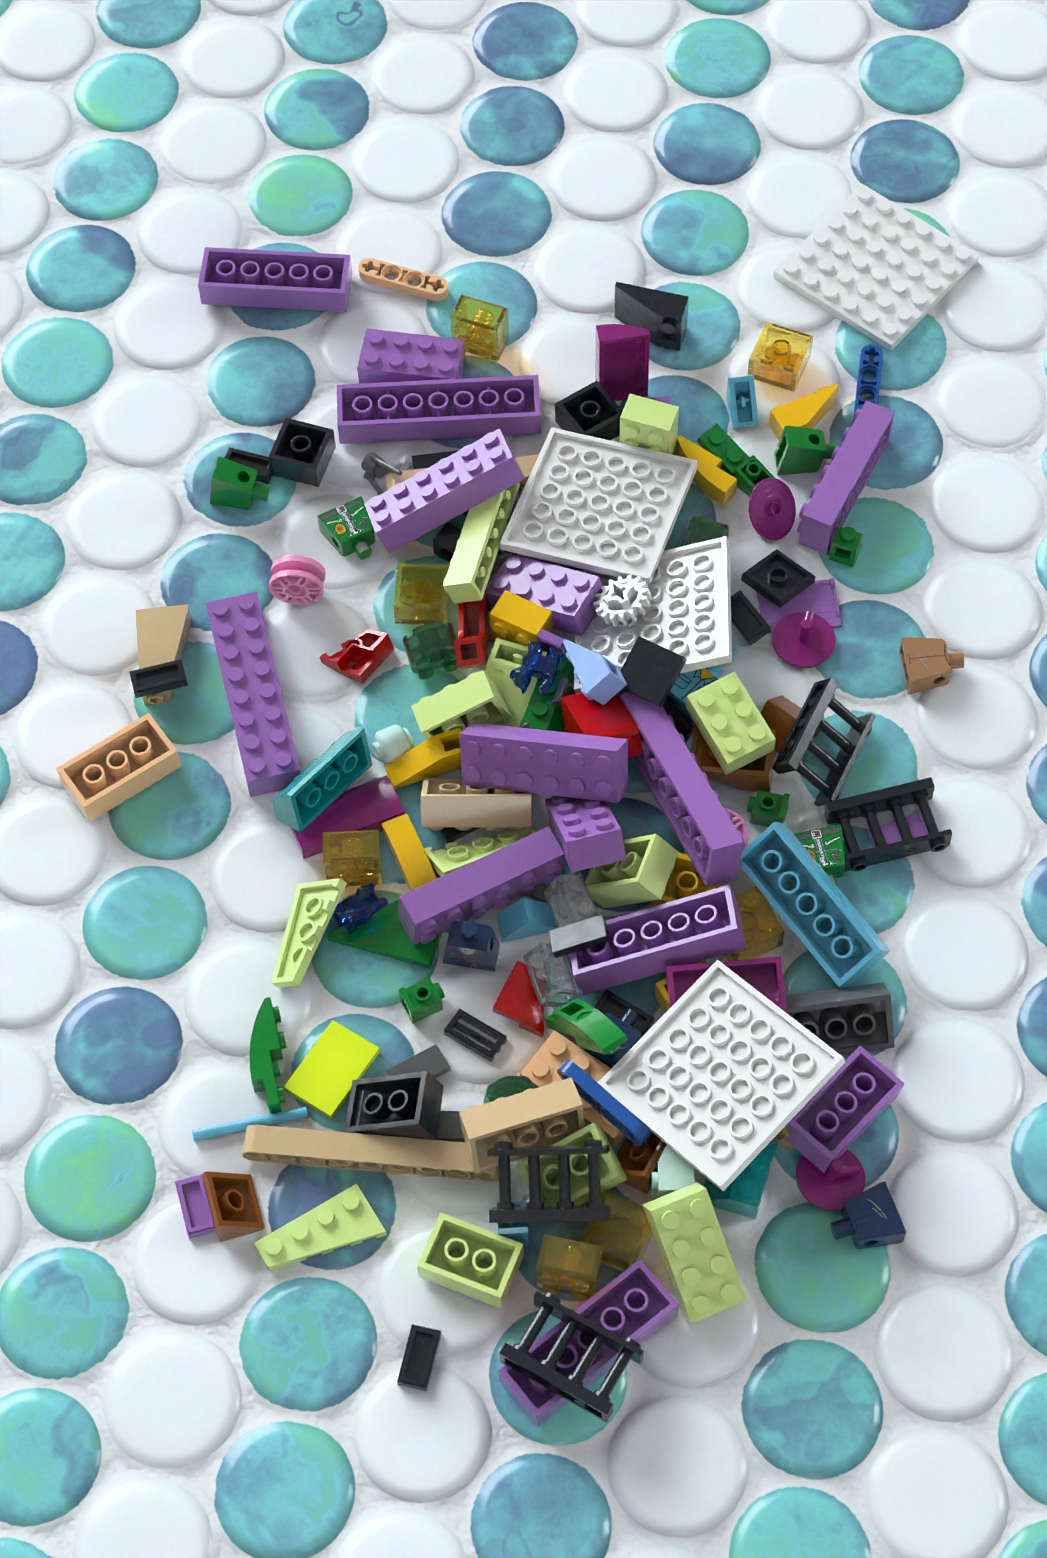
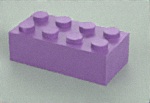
(409, 357)
(556, 588)
(585, 832)
(843, 1109)

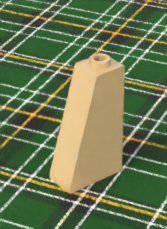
(161, 639)

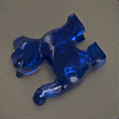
(537, 666)
(359, 908)

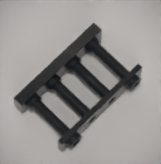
(802, 738)
(890, 799)
(535, 1209)
(545, 1372)

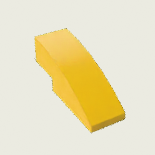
(708, 476)
(408, 852)

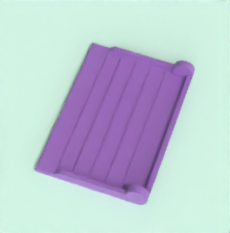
(817, 598)

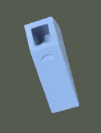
(597, 674)

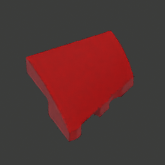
(360, 655)
(520, 1002)

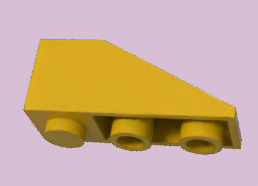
(804, 411)
(429, 759)

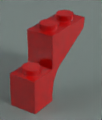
(472, 634)

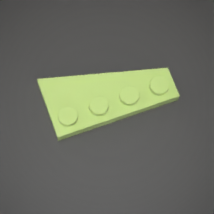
(331, 1225)

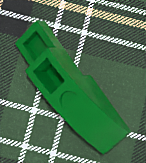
(735, 461)
(588, 1026)
(265, 1053)

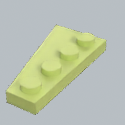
(455, 856)
(305, 927)

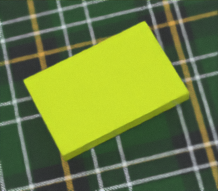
(330, 1066)

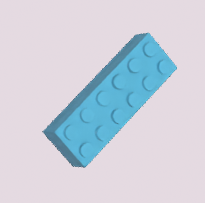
(812, 905)

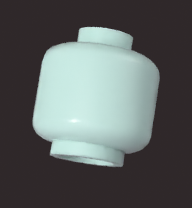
(391, 743)

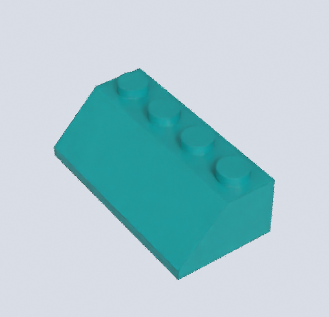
(323, 780)
(746, 1190)

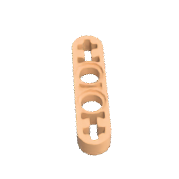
(405, 275)

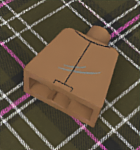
(927, 663)

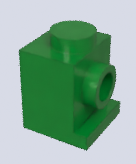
(846, 539)
(768, 808)
(420, 1008)

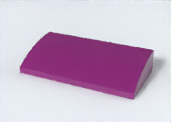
(622, 360)
(354, 810)
(760, 973)

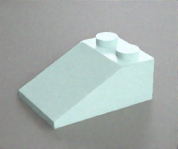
(671, 1175)

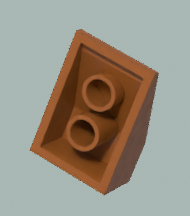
(751, 777)

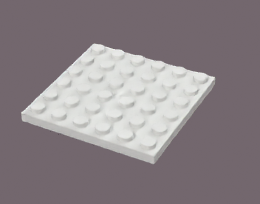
(876, 266)
(599, 505)
(686, 610)
(721, 1074)

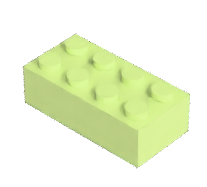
(694, 1252)

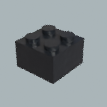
(589, 413)
(302, 452)

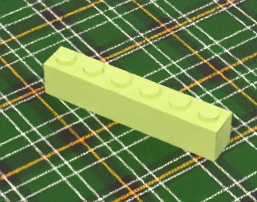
(478, 547)

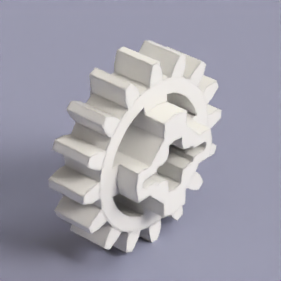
(622, 600)

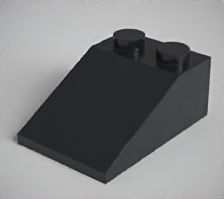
(654, 310)
(395, 1106)

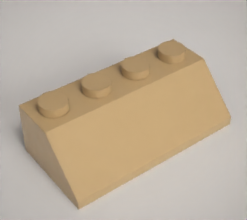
(461, 806)
(526, 1119)

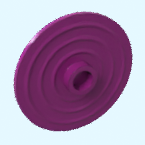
(772, 509)
(803, 639)
(835, 1186)

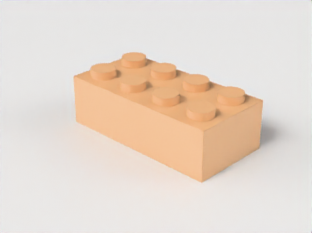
(119, 767)
(551, 1056)

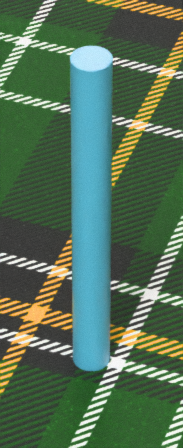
(241, 1125)

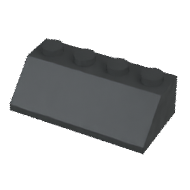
(846, 1016)

